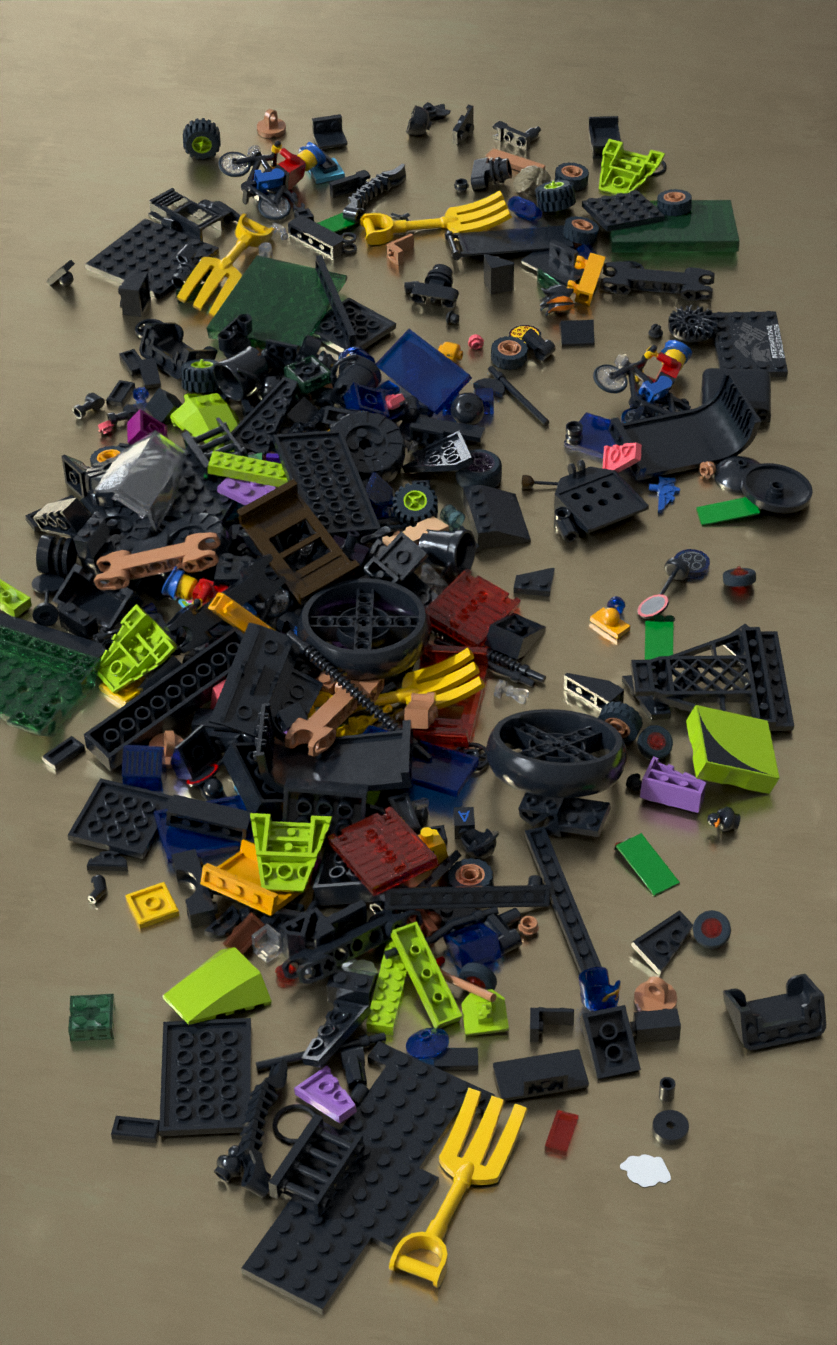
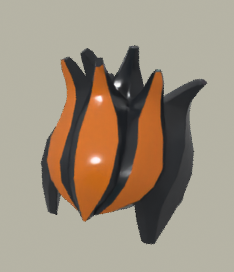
(557, 299)

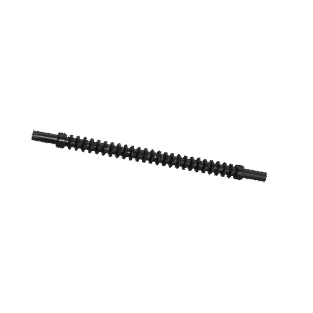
(305, 648)
(495, 657)

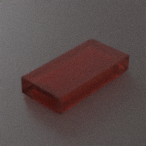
(561, 1132)

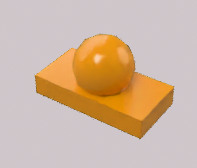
(610, 621)

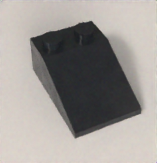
(513, 635)
(610, 1042)

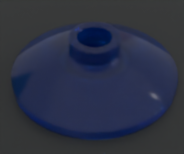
(427, 1043)

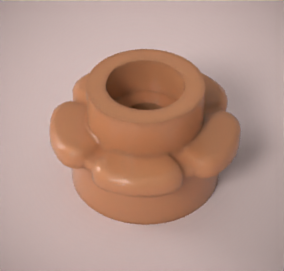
(707, 469)
(528, 925)

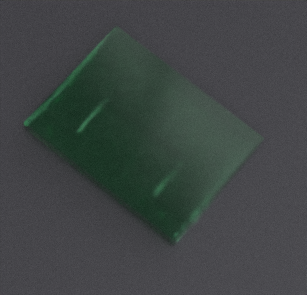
(705, 228)
(280, 297)

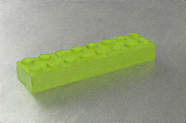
(246, 469)
(12, 600)
(426, 975)
(387, 995)

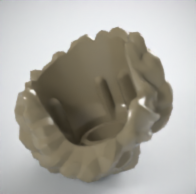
(530, 179)

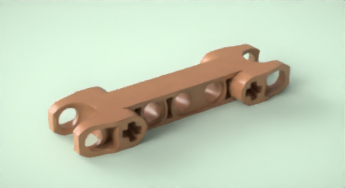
(130, 566)
(321, 727)

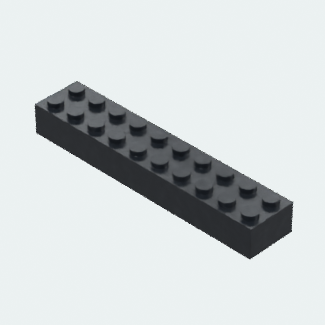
(164, 702)

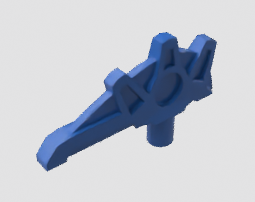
(665, 490)

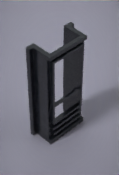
(160, 210)

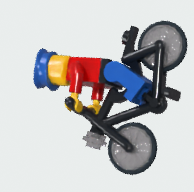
(277, 178)
(652, 391)
(201, 592)

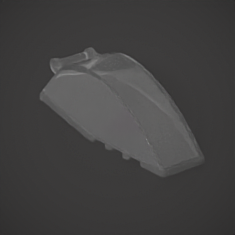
(146, 476)

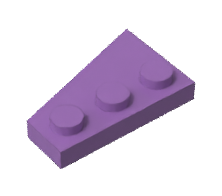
(326, 1095)

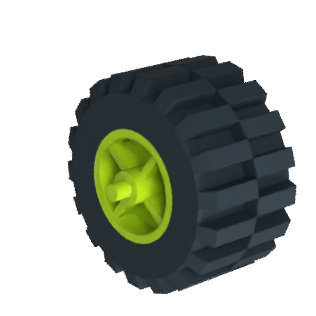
(201, 139)
(555, 195)
(198, 376)
(414, 504)

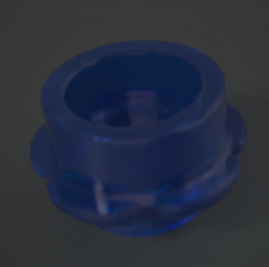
(140, 394)
(616, 601)

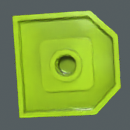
(483, 1015)

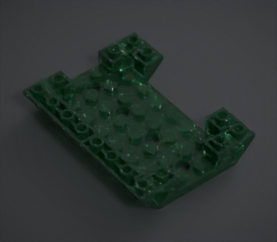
(48, 674)

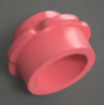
(475, 342)
(105, 427)

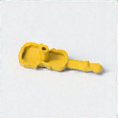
(359, 724)

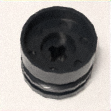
(55, 555)

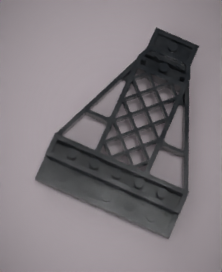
(763, 680)

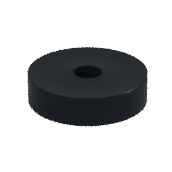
(666, 1135)

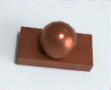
(431, 922)
(242, 934)

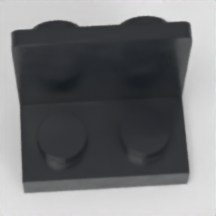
(328, 132)

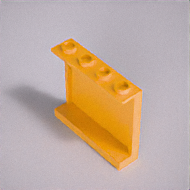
(241, 881)

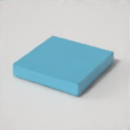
(319, 177)

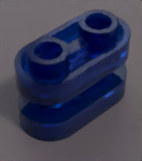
(524, 209)

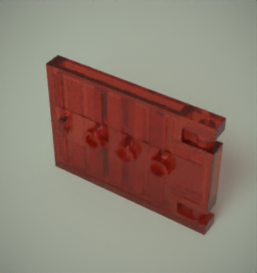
(469, 608)
(383, 851)

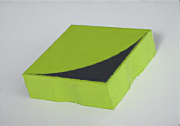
(732, 749)

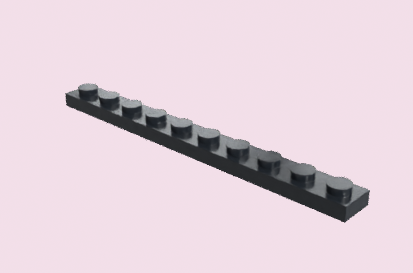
(562, 899)

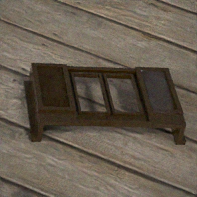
(278, 513)

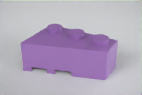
(671, 787)

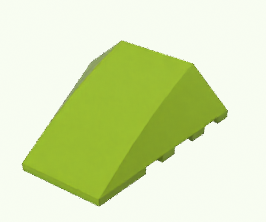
(287, 850)
(218, 987)

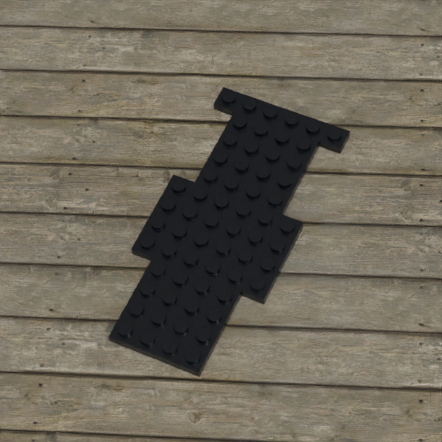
(382, 1192)

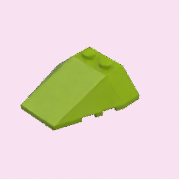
(625, 170)
(200, 415)
(135, 650)

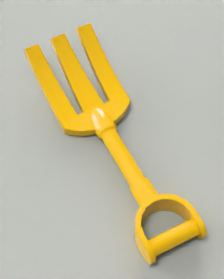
(460, 219)
(224, 267)
(426, 681)
(465, 1172)

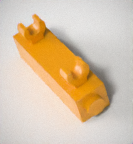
(590, 278)
(234, 613)

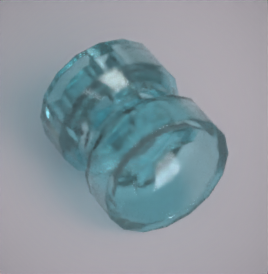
(452, 516)

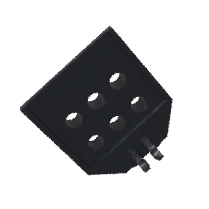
(597, 497)

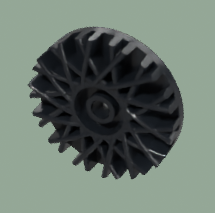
(692, 324)

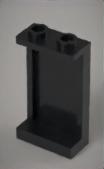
(601, 130)

